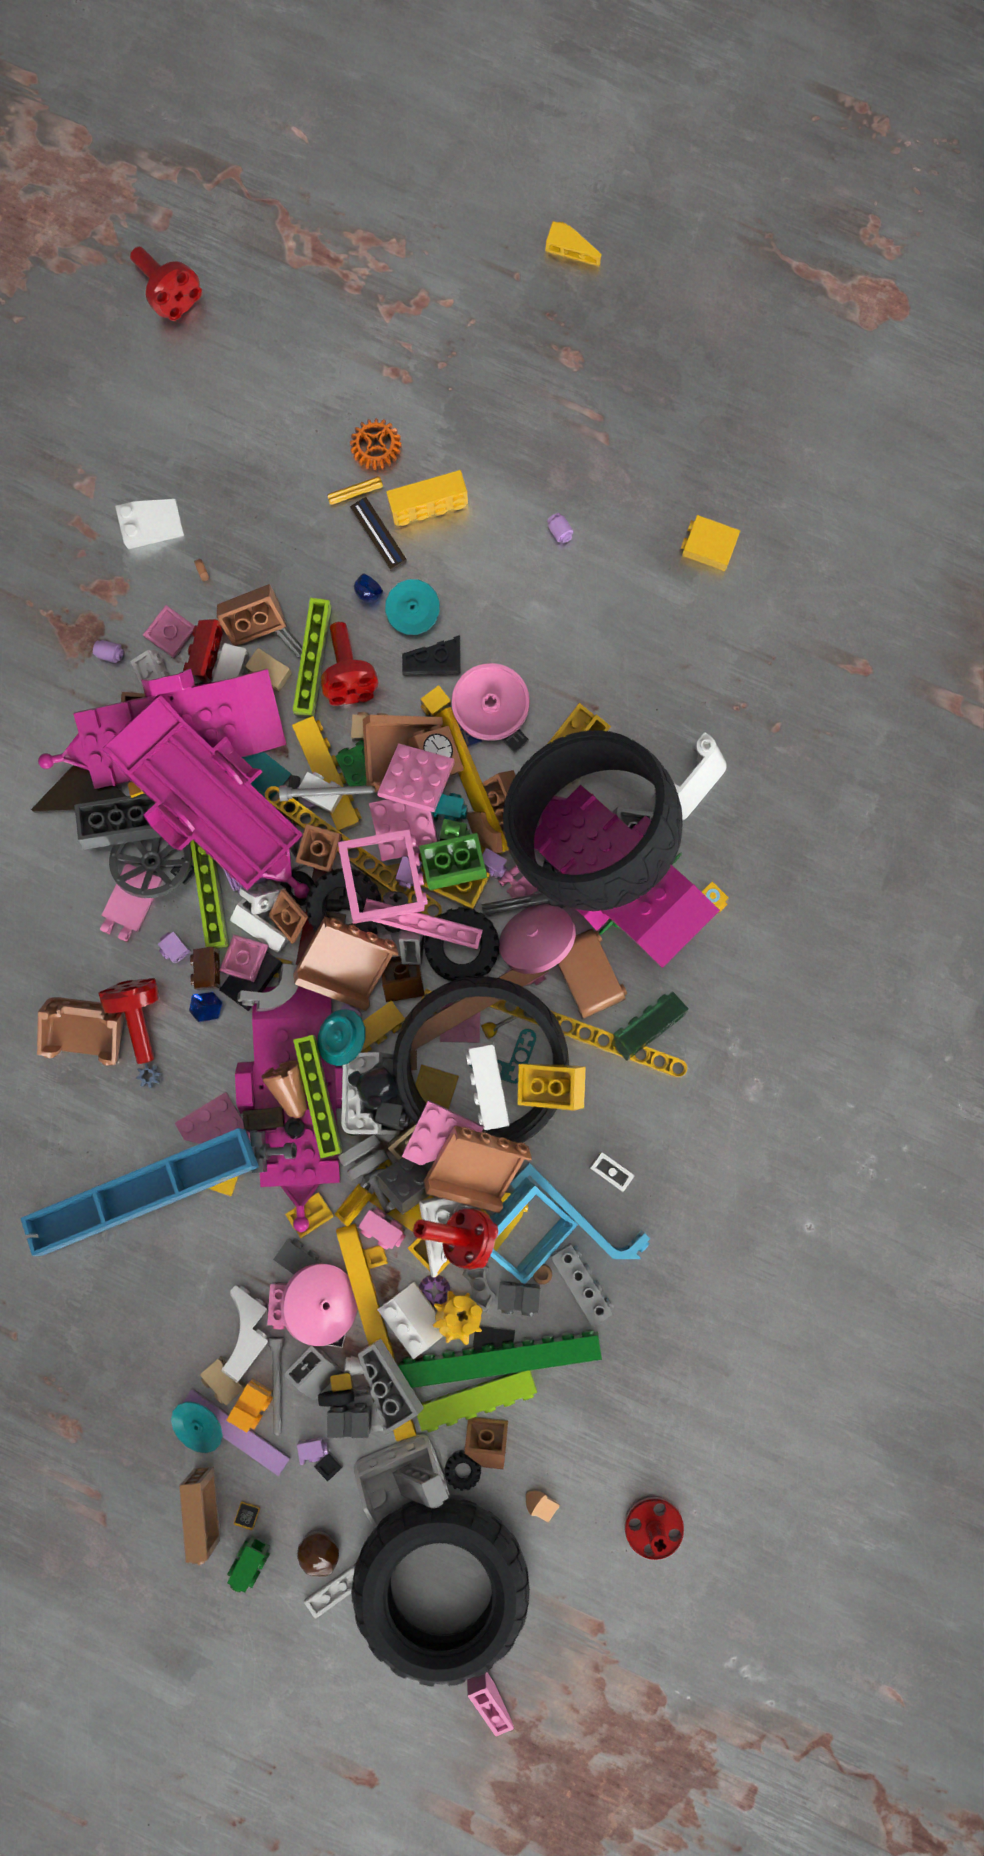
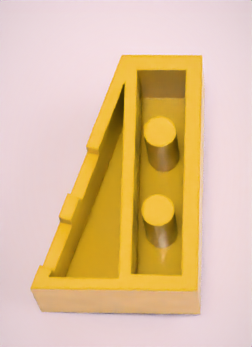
(380, 1024)

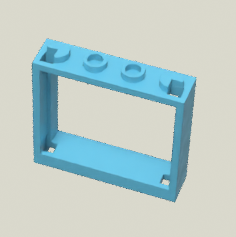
(511, 1207)

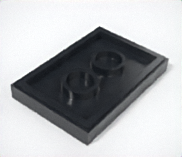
(267, 970)

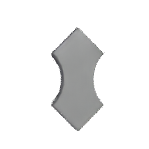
(480, 1289)

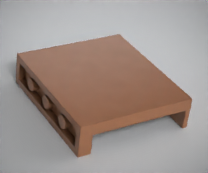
(382, 737)
(344, 962)
(475, 1168)

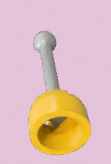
(490, 1028)

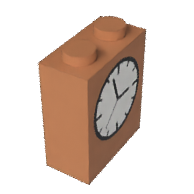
(438, 741)

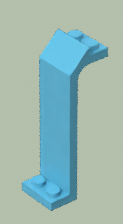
(638, 1243)

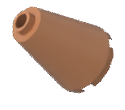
(287, 1087)

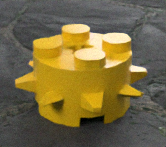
(447, 1319)

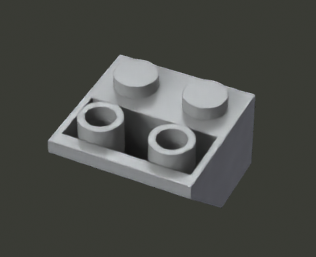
(312, 1372)

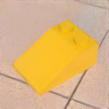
(551, 1086)

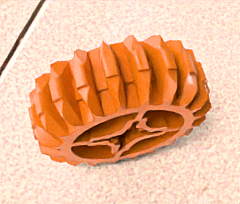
(368, 456)

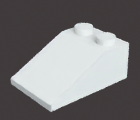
(149, 522)

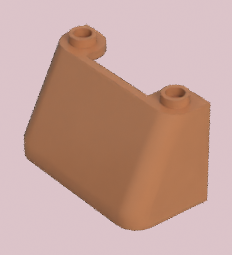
(591, 975)
(79, 1028)

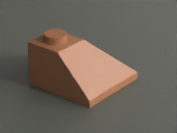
(318, 848)
(288, 915)
(486, 1442)

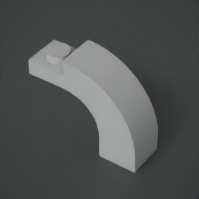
(276, 997)

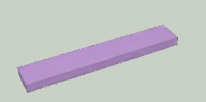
(248, 1442)

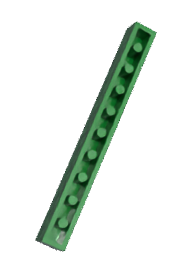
(502, 1359)

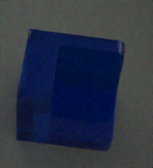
(205, 1006)

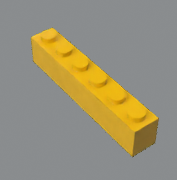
(320, 761)

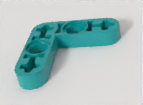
(507, 1067)

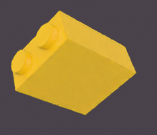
(710, 542)

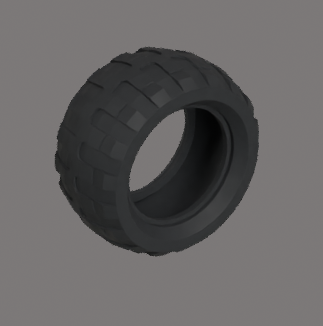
(427, 1655)

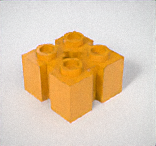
(249, 1405)

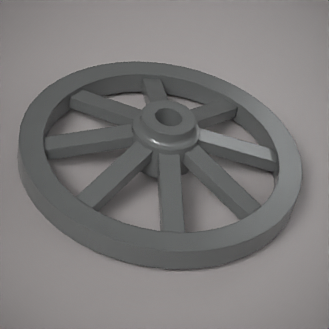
(147, 858)

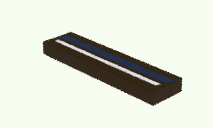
(378, 533)

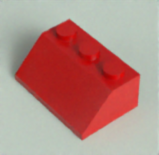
(204, 649)

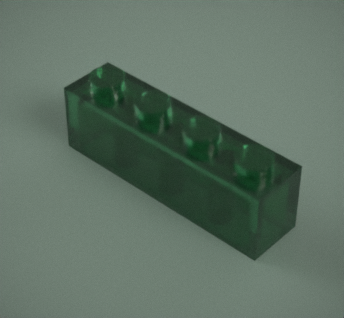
(649, 1026)

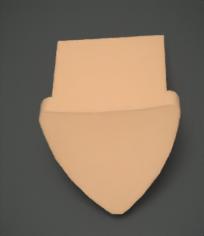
(541, 1505)

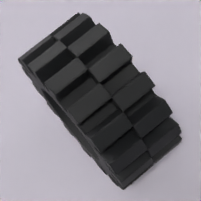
(454, 1480)

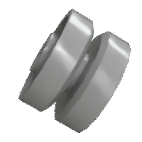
(364, 1159)

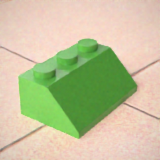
(453, 861)

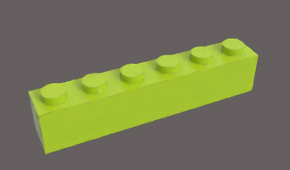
(312, 657)
(209, 898)
(317, 1096)
(475, 1399)

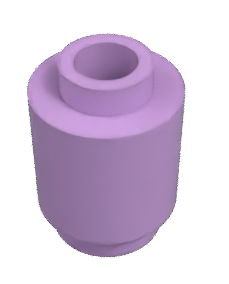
(560, 528)
(108, 651)

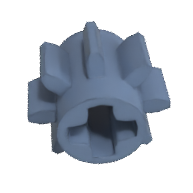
(143, 1072)

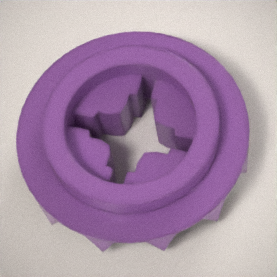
(441, 1284)

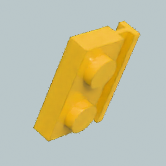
(315, 1211)

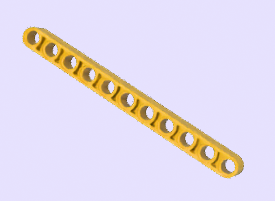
(363, 856)
(593, 1040)
(367, 1301)

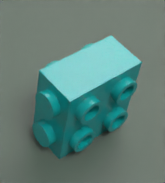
(451, 808)

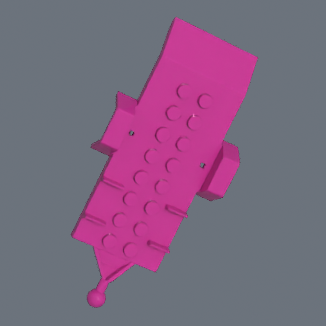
(233, 707)
(213, 806)
(584, 837)
(273, 1045)

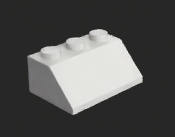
(259, 926)
(411, 1319)

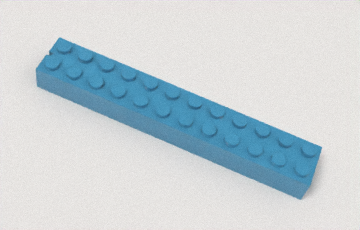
(139, 1192)

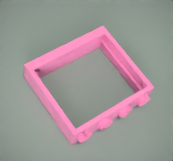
(413, 861)

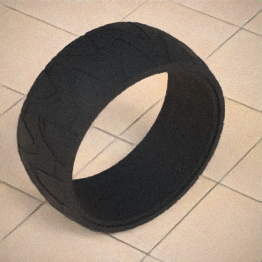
(558, 766)
(411, 1100)

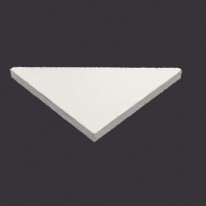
(438, 1211)

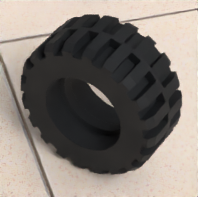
(333, 880)
(481, 964)

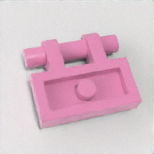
(519, 888)

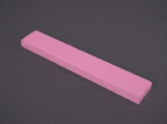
(429, 926)

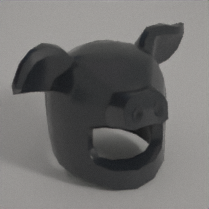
(374, 1086)

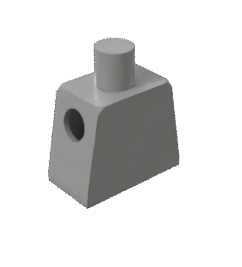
(408, 954)

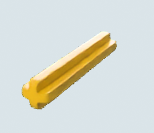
(355, 490)

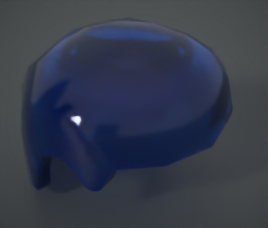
(367, 589)

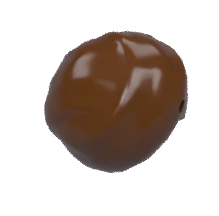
(318, 1554)

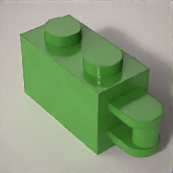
(453, 829)

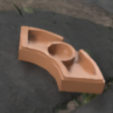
(487, 835)

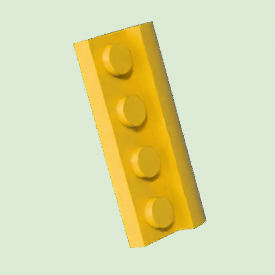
(580, 720)

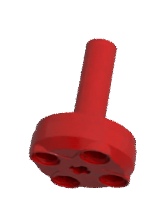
(170, 287)
(348, 679)
(130, 998)
(465, 1238)
(654, 1528)

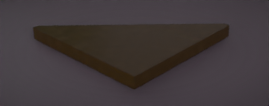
(73, 789)

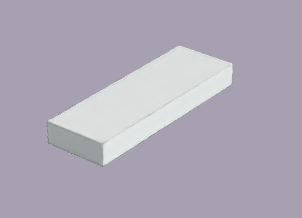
(331, 1593)

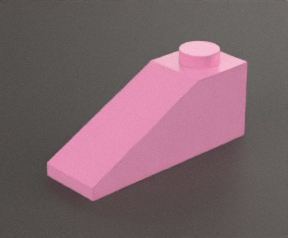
(489, 1703)

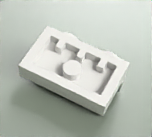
(149, 666)
(262, 895)

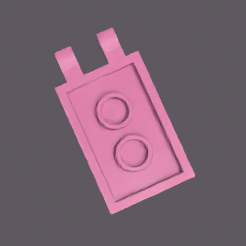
(128, 909)

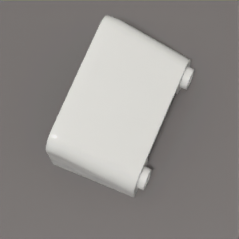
(709, 769)
(355, 1116)

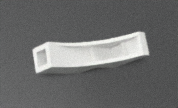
(249, 1342)

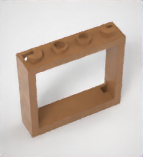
(199, 1515)

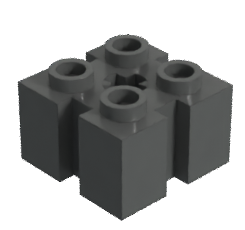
(518, 1297)
(349, 1421)

